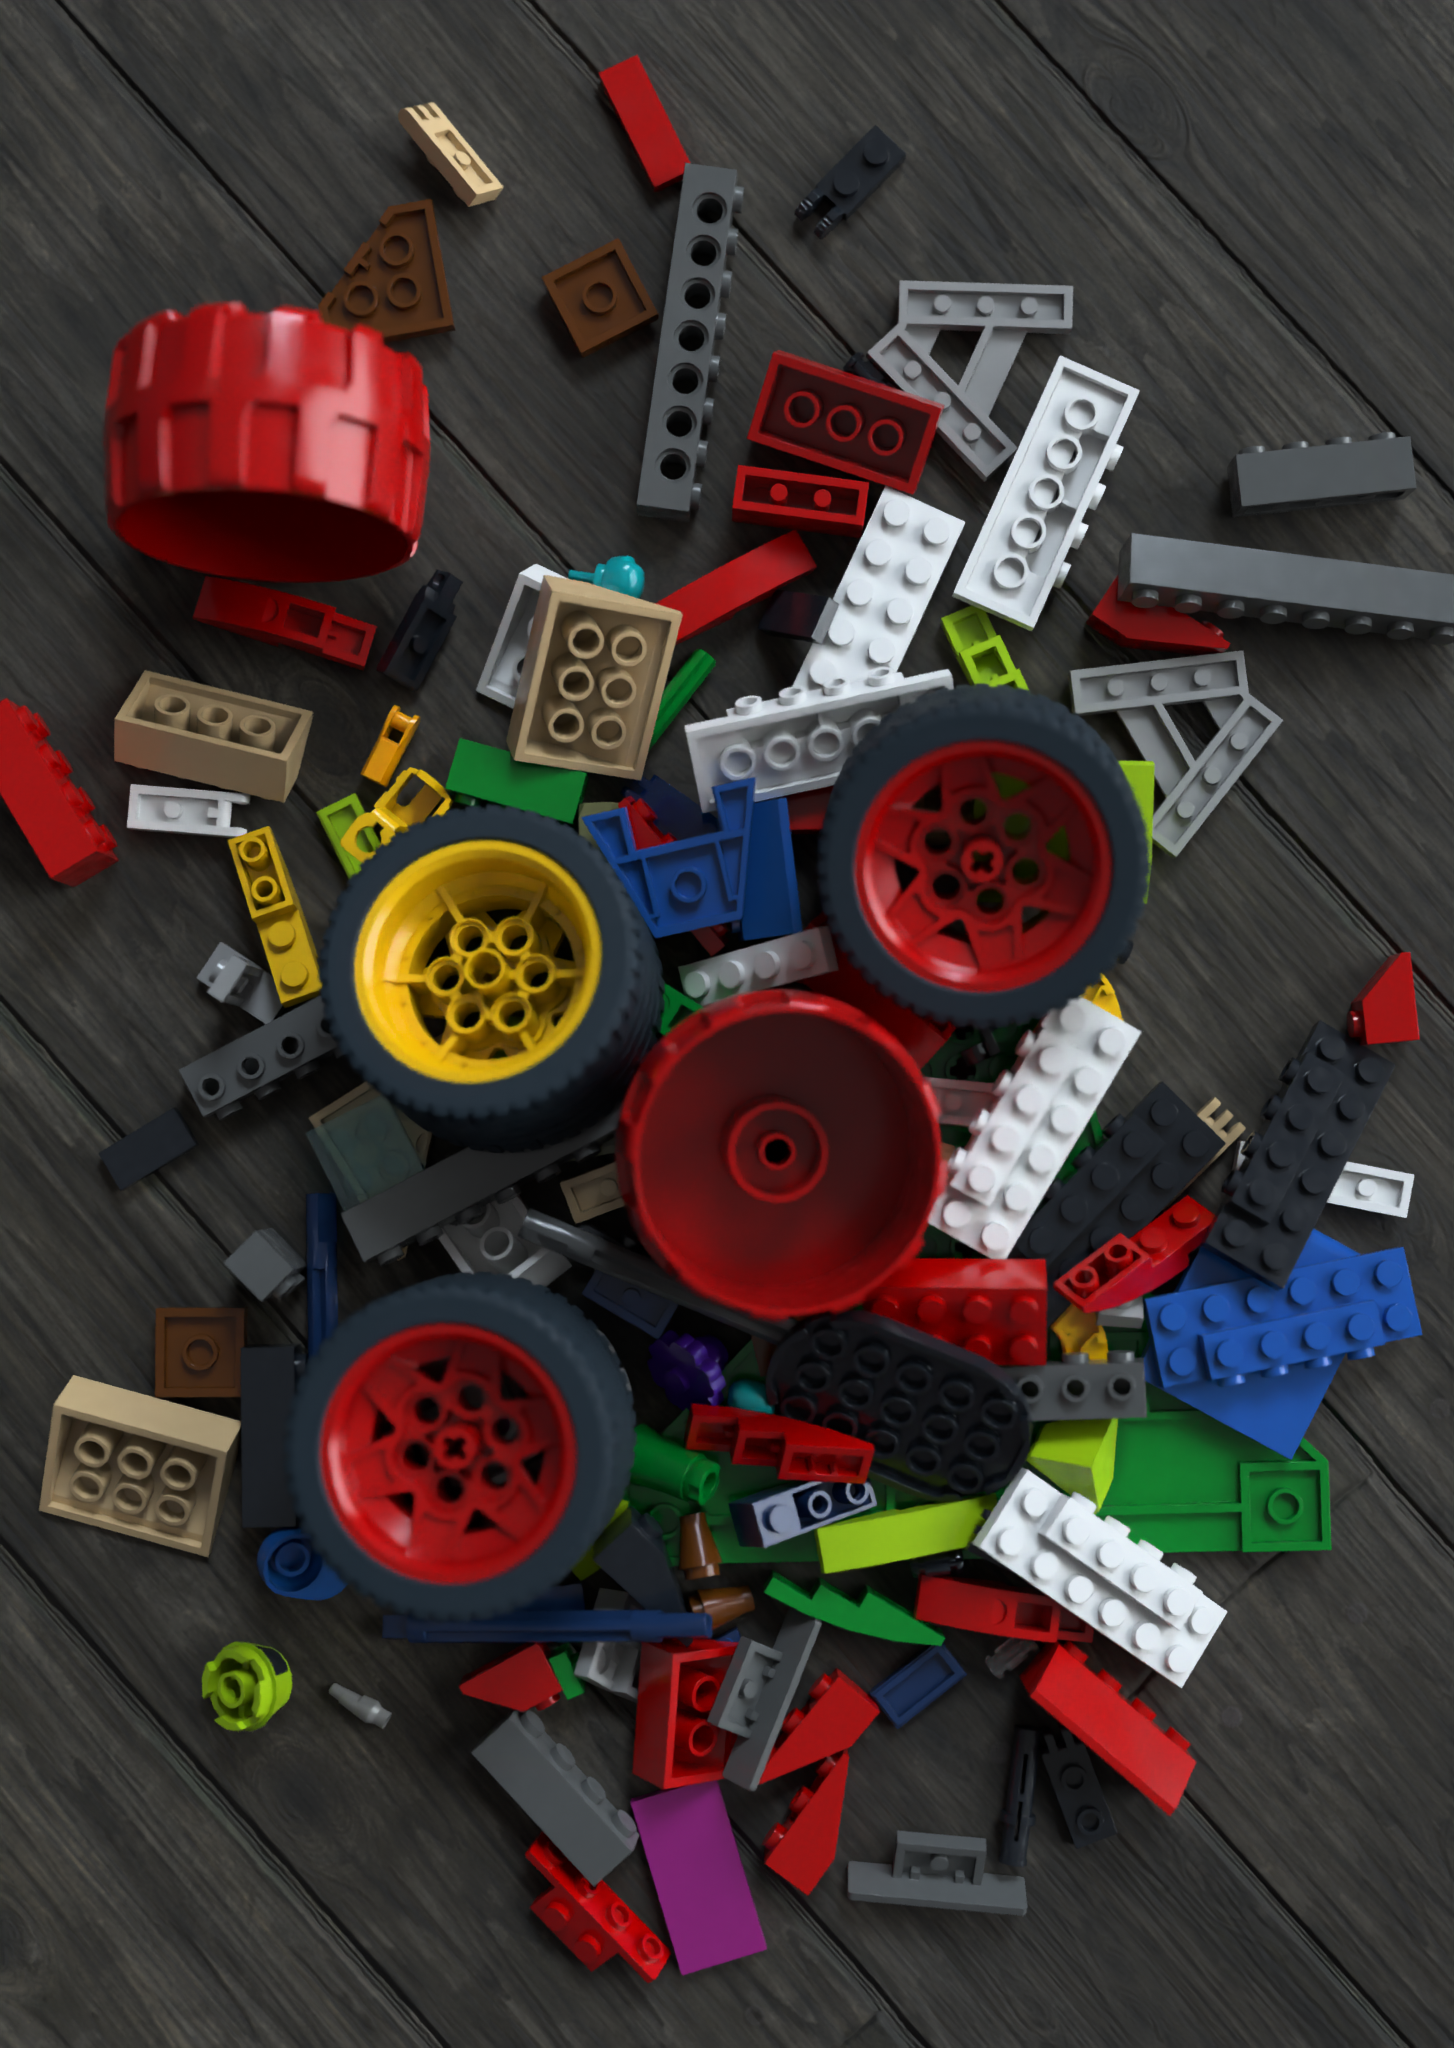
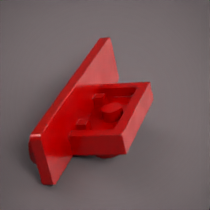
(591, 1917)

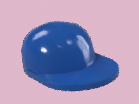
(293, 1568)

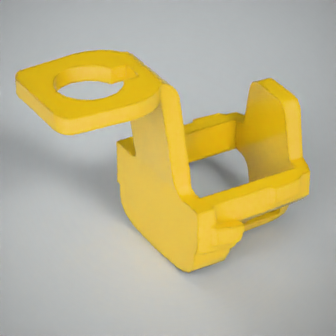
(397, 817)

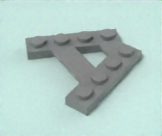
(1005, 317)
(1139, 698)

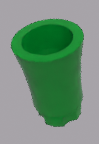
(672, 1468)

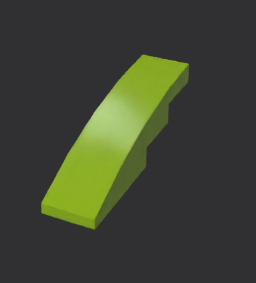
(980, 649)
(900, 1533)

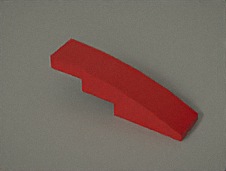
(739, 584)
(790, 1445)

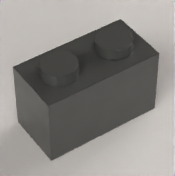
(267, 1265)

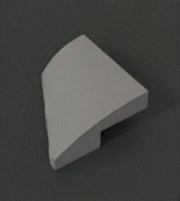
(612, 1664)

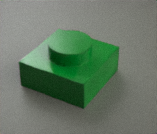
(564, 1665)

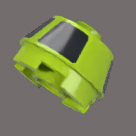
(247, 1685)

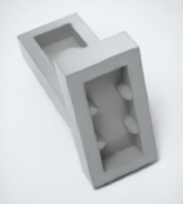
(241, 983)

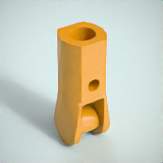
(387, 753)

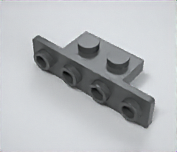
(759, 1694)
(937, 1874)

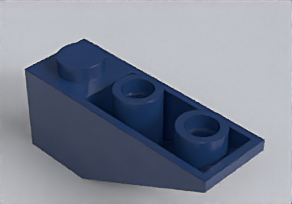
(796, 1509)

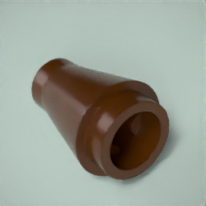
(697, 1548)
(722, 1603)

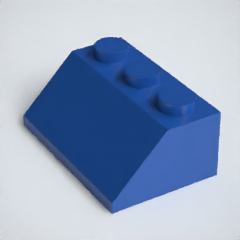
(771, 886)

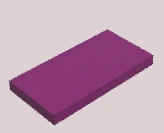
(698, 1875)

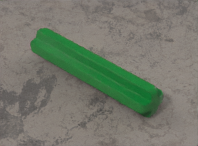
(681, 690)

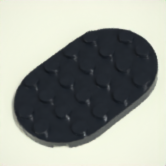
(932, 1410)

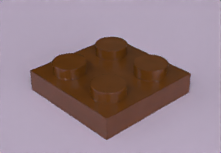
(600, 298)
(199, 1351)

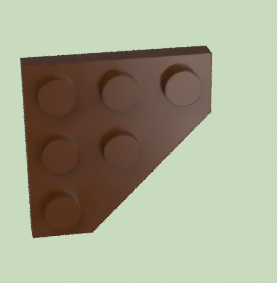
(395, 279)

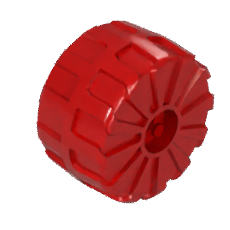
(265, 445)
(854, 1171)

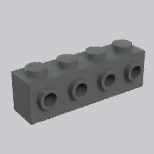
(1321, 475)
(261, 1060)
(1084, 1387)
(557, 1794)

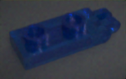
(673, 809)

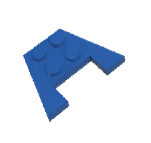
(685, 880)

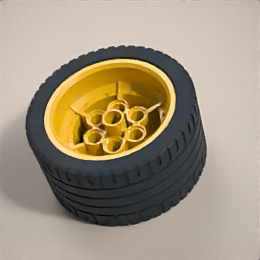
(441, 885)

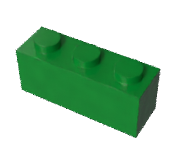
(494, 778)

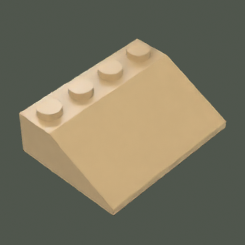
(592, 679)
(139, 1465)

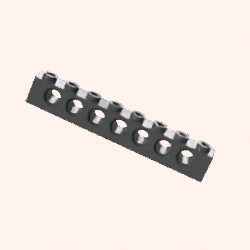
(702, 191)

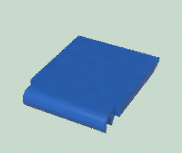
(1264, 1409)

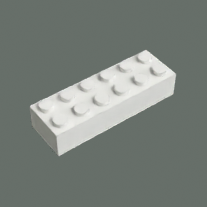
(883, 590)

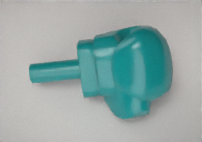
(618, 575)
(749, 1395)

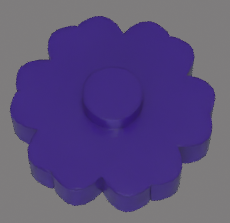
(689, 1368)

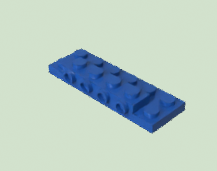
(1251, 1327)

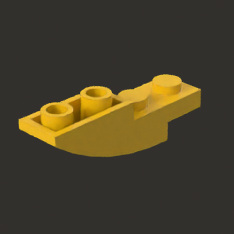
(277, 915)

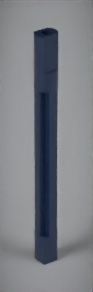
(321, 1268)
(553, 1627)

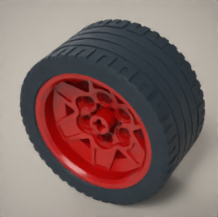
(1001, 966)
(352, 1480)

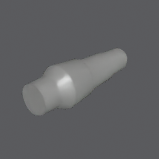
(363, 1707)

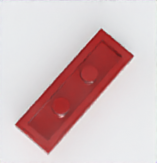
(645, 122)

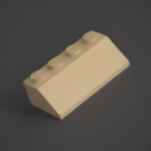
(212, 736)

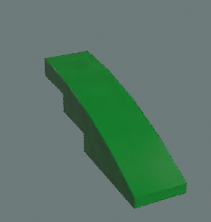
(868, 1614)

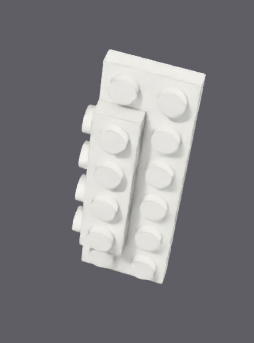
(1047, 494)
(801, 736)
(1030, 1125)
(1101, 1575)

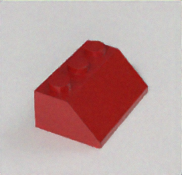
(673, 1706)

